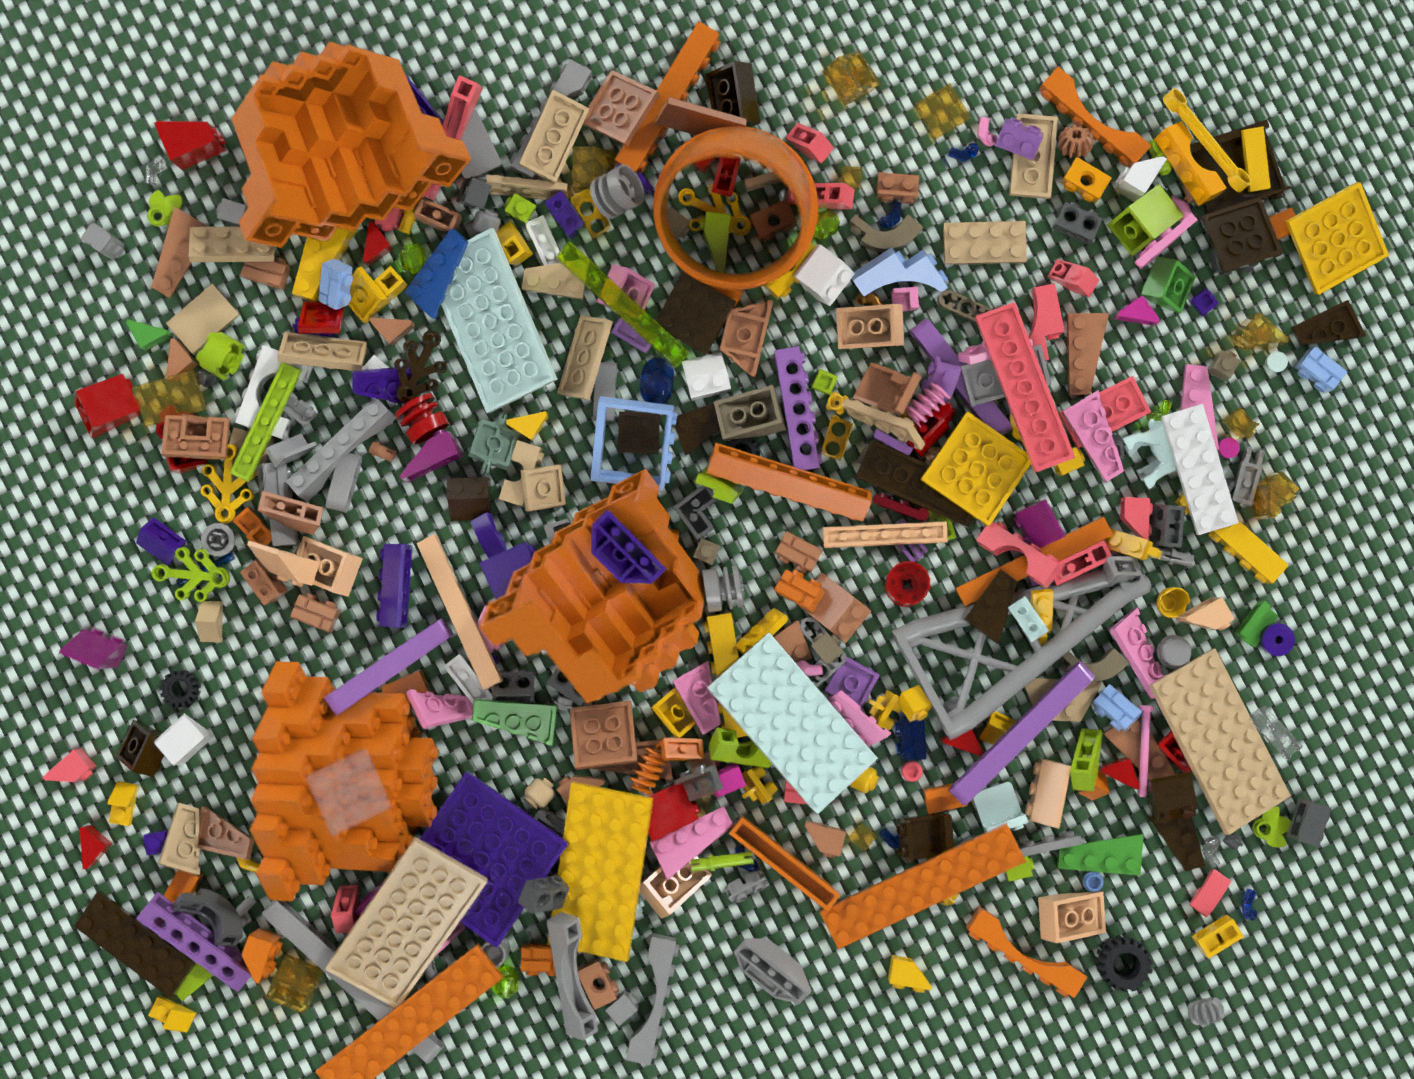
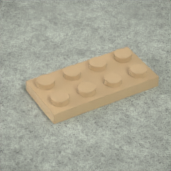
(553, 136)
(1035, 176)
(984, 242)
(226, 245)
(322, 351)
(584, 357)

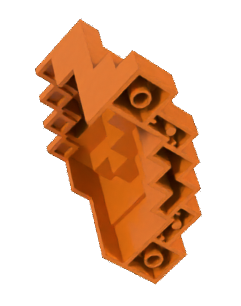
(337, 145)
(587, 619)
(305, 736)

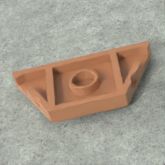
(745, 335)

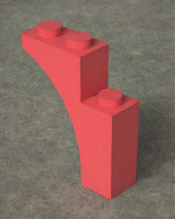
(1047, 317)

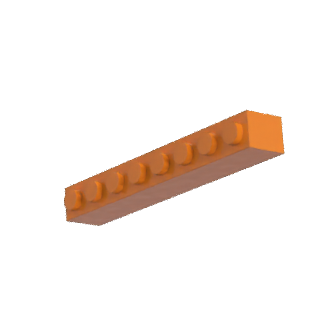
(676, 84)
(789, 482)

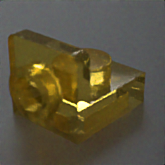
(1241, 424)

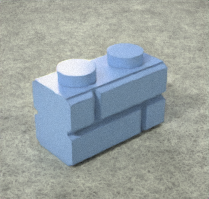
(335, 284)
(1320, 370)
(1116, 708)

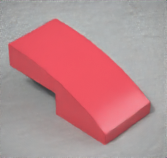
(1210, 893)

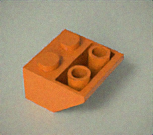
(260, 953)

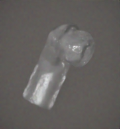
(1209, 850)

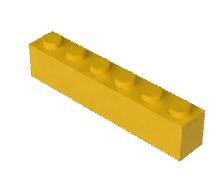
(1247, 548)
(725, 654)

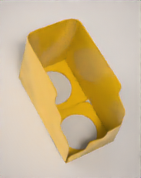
(585, 196)
(838, 439)

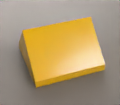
(674, 713)

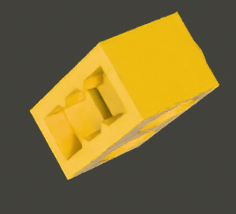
(1217, 936)

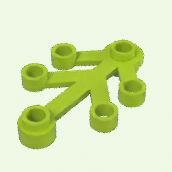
(194, 573)

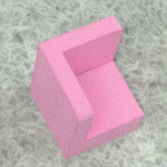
(907, 297)

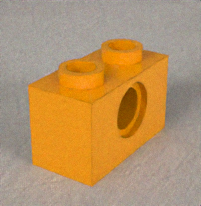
(1097, 180)

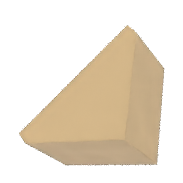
(210, 621)

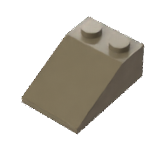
(750, 414)

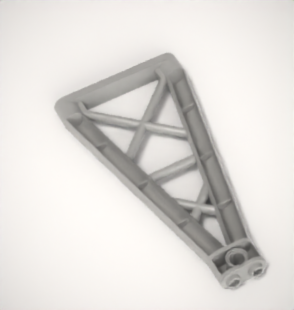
(1071, 633)

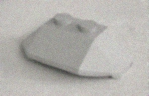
(772, 969)

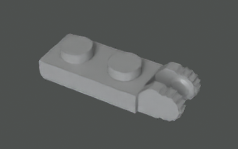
(1247, 478)

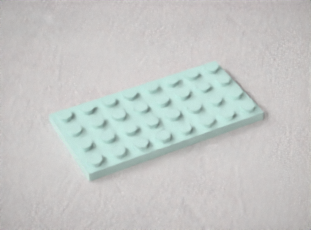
(495, 326)
(792, 723)

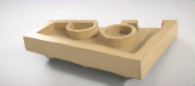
(181, 845)

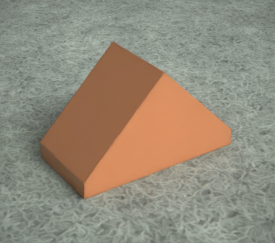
(392, 329)
(179, 358)

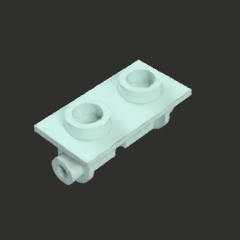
(1028, 619)

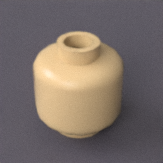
(539, 793)

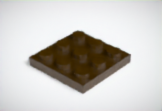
(1241, 235)
(695, 313)

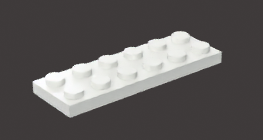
(1199, 469)

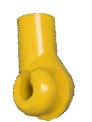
(249, 865)

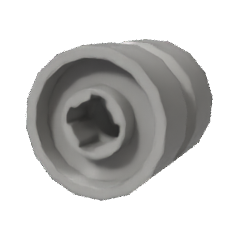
(499, 954)

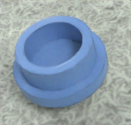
(1092, 881)

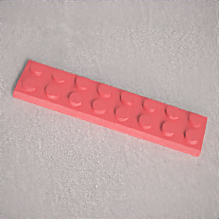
(1024, 387)

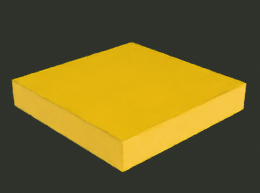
(365, 295)

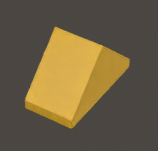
(528, 425)

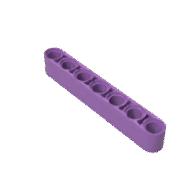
(935, 345)
(388, 666)

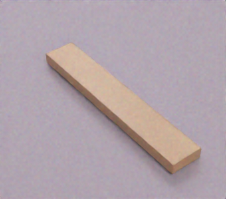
(885, 534)

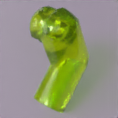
(1164, 410)

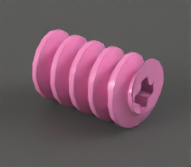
(926, 403)

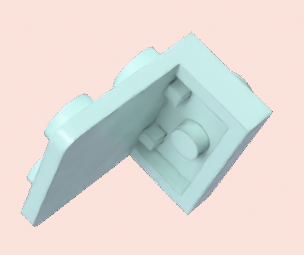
(999, 806)

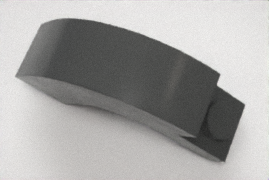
(217, 911)

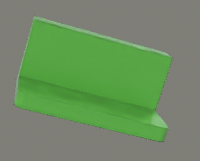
(1255, 622)

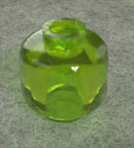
(826, 224)
(412, 258)
(508, 984)

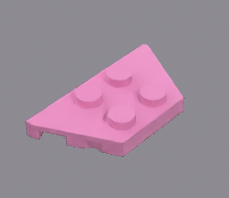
(1163, 242)

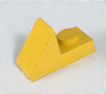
(123, 803)
(172, 1014)

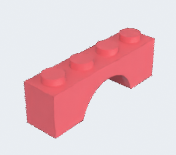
(998, 540)

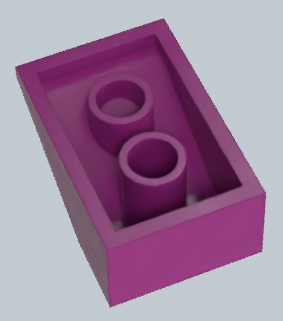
(435, 454)
(1038, 524)
(95, 649)

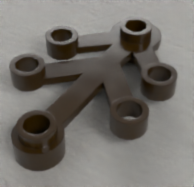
(417, 367)

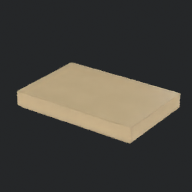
(203, 315)

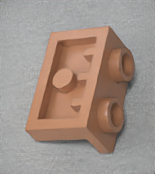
(897, 187)

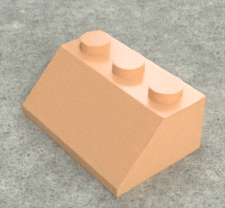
(1048, 792)

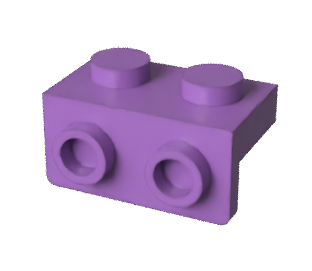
(1019, 138)
(943, 375)

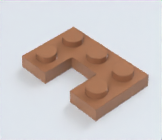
(179, 444)

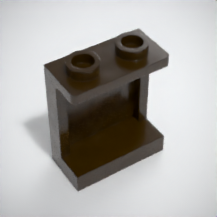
(924, 836)

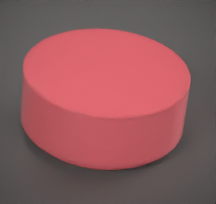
(911, 771)

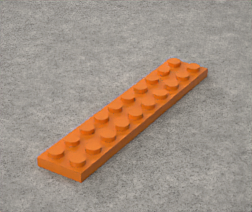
(923, 885)
(414, 1018)

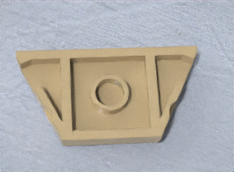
(1075, 709)

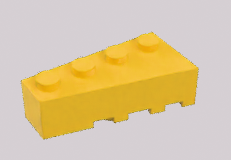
(314, 254)

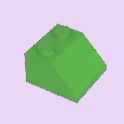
(1168, 284)

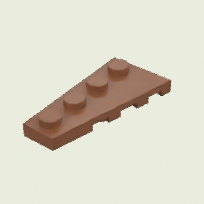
(1084, 345)

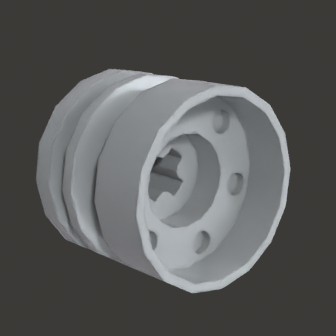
(617, 191)
(723, 588)

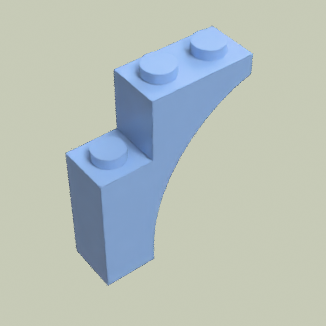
(890, 268)

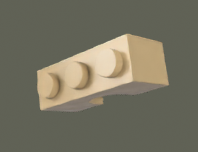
(529, 457)

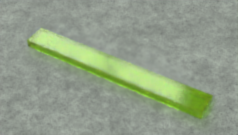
(621, 304)

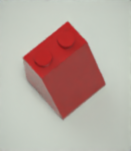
(190, 141)
(106, 405)
(671, 810)

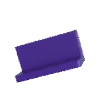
(159, 541)

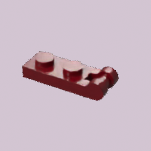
(901, 507)

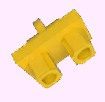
(882, 708)
(755, 788)

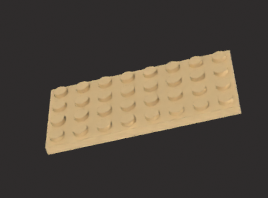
(1219, 741)
(406, 923)

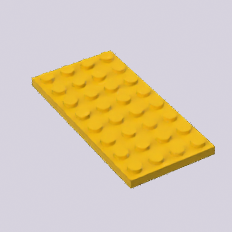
(604, 865)

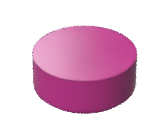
(1228, 448)

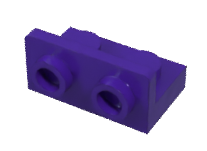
(565, 214)

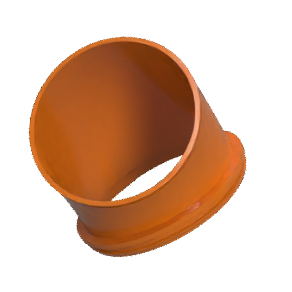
(756, 146)

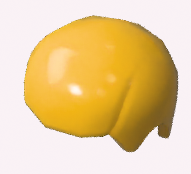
(1172, 602)

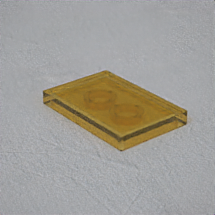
(169, 396)

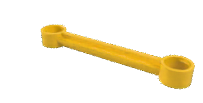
(1177, 103)

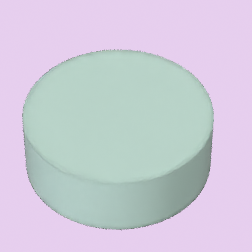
(1276, 362)

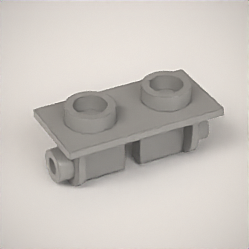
(299, 410)
(740, 891)

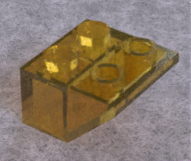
(1273, 494)
(295, 984)

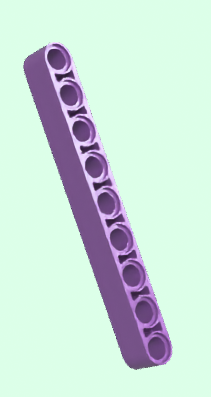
(1021, 733)

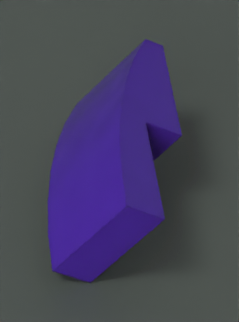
(487, 535)

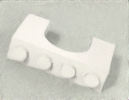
(265, 369)

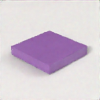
(853, 680)

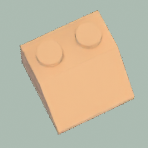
(1208, 614)

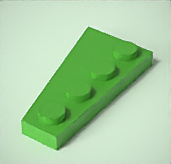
(522, 718)
(1113, 855)

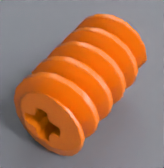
(648, 771)

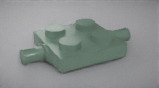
(493, 444)

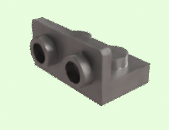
(701, 782)

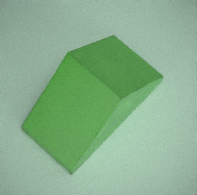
(147, 335)

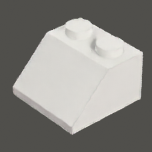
(1136, 180)
(824, 275)
(706, 376)

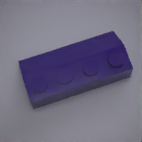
(395, 585)

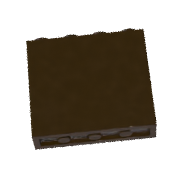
(1232, 145)

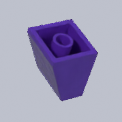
(500, 567)

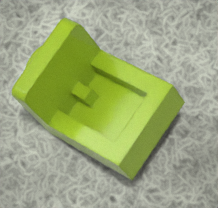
(519, 208)

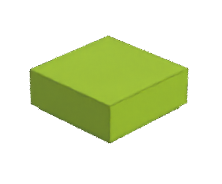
(824, 382)

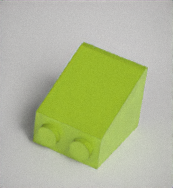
(1145, 220)

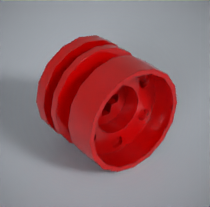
(419, 415)
(918, 579)

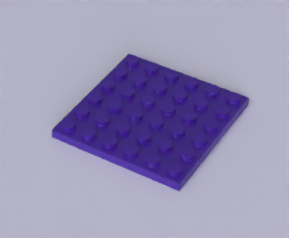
(500, 844)

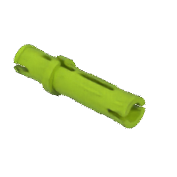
(722, 861)

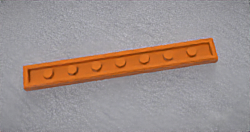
(1017, 569)

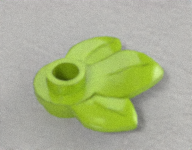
(162, 205)
(1274, 827)

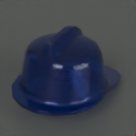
(657, 381)

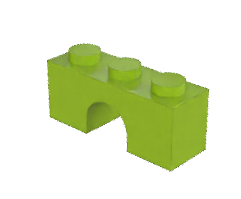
(725, 748)

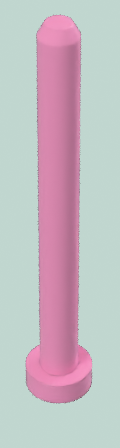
(1144, 749)

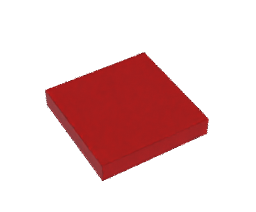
(320, 318)

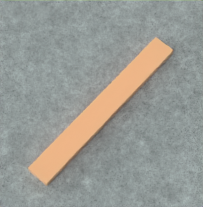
(459, 612)

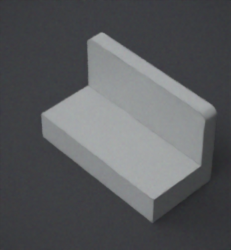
(289, 450)

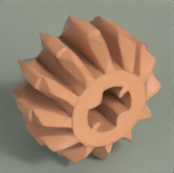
(1075, 141)

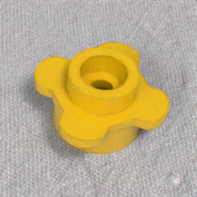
(831, 405)

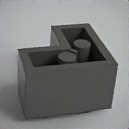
(692, 510)

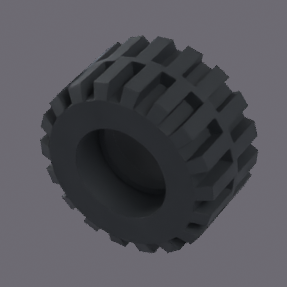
(1135, 975)

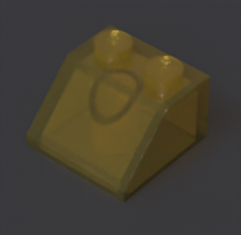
(851, 77)
(590, 164)
(1258, 333)

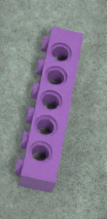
(796, 357)
(184, 933)

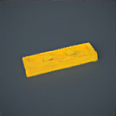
(1256, 158)

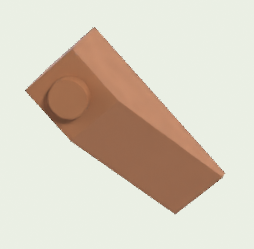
(291, 512)

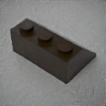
(734, 91)

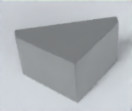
(1120, 569)

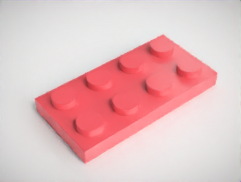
(1122, 406)

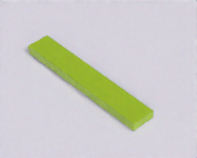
(265, 422)

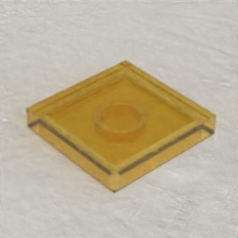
(942, 111)

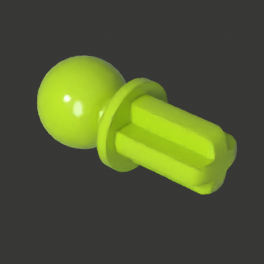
(1156, 152)

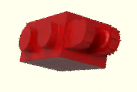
(933, 428)

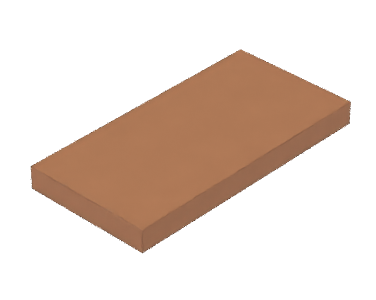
(694, 118)

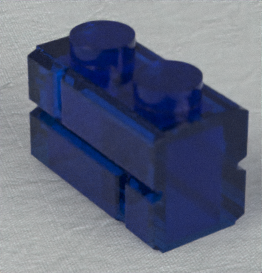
(911, 739)

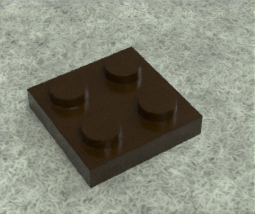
(638, 432)

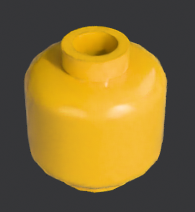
(866, 781)

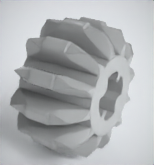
(1205, 1011)

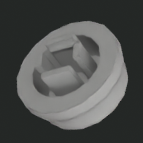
(218, 539)
(1173, 651)

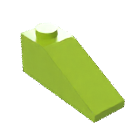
(715, 233)
(1086, 760)

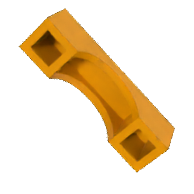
(1201, 183)

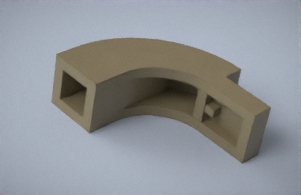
(883, 240)
(1104, 668)

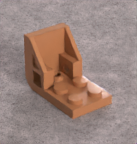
(886, 389)

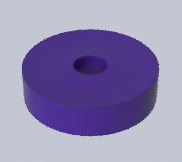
(1285, 642)

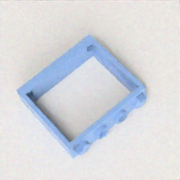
(615, 477)

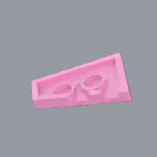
(698, 698)
(439, 709)
(862, 724)

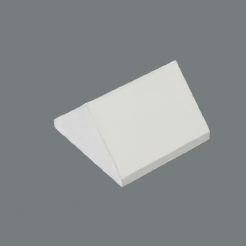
(182, 740)

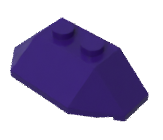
(623, 552)

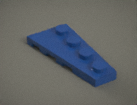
(437, 273)

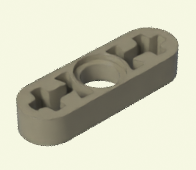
(949, 307)

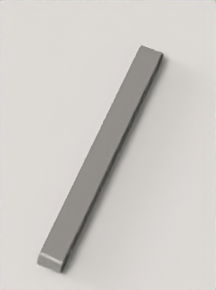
(320, 951)

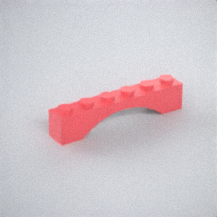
(460, 108)

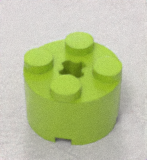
(221, 355)

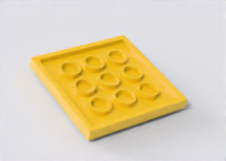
(1337, 238)
(977, 468)

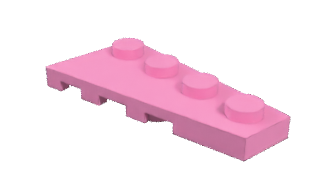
(1197, 391)
(1091, 428)
(1133, 643)
(683, 845)

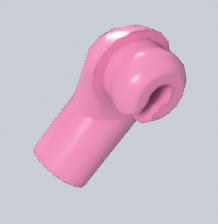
(984, 134)
(1183, 207)
(810, 670)

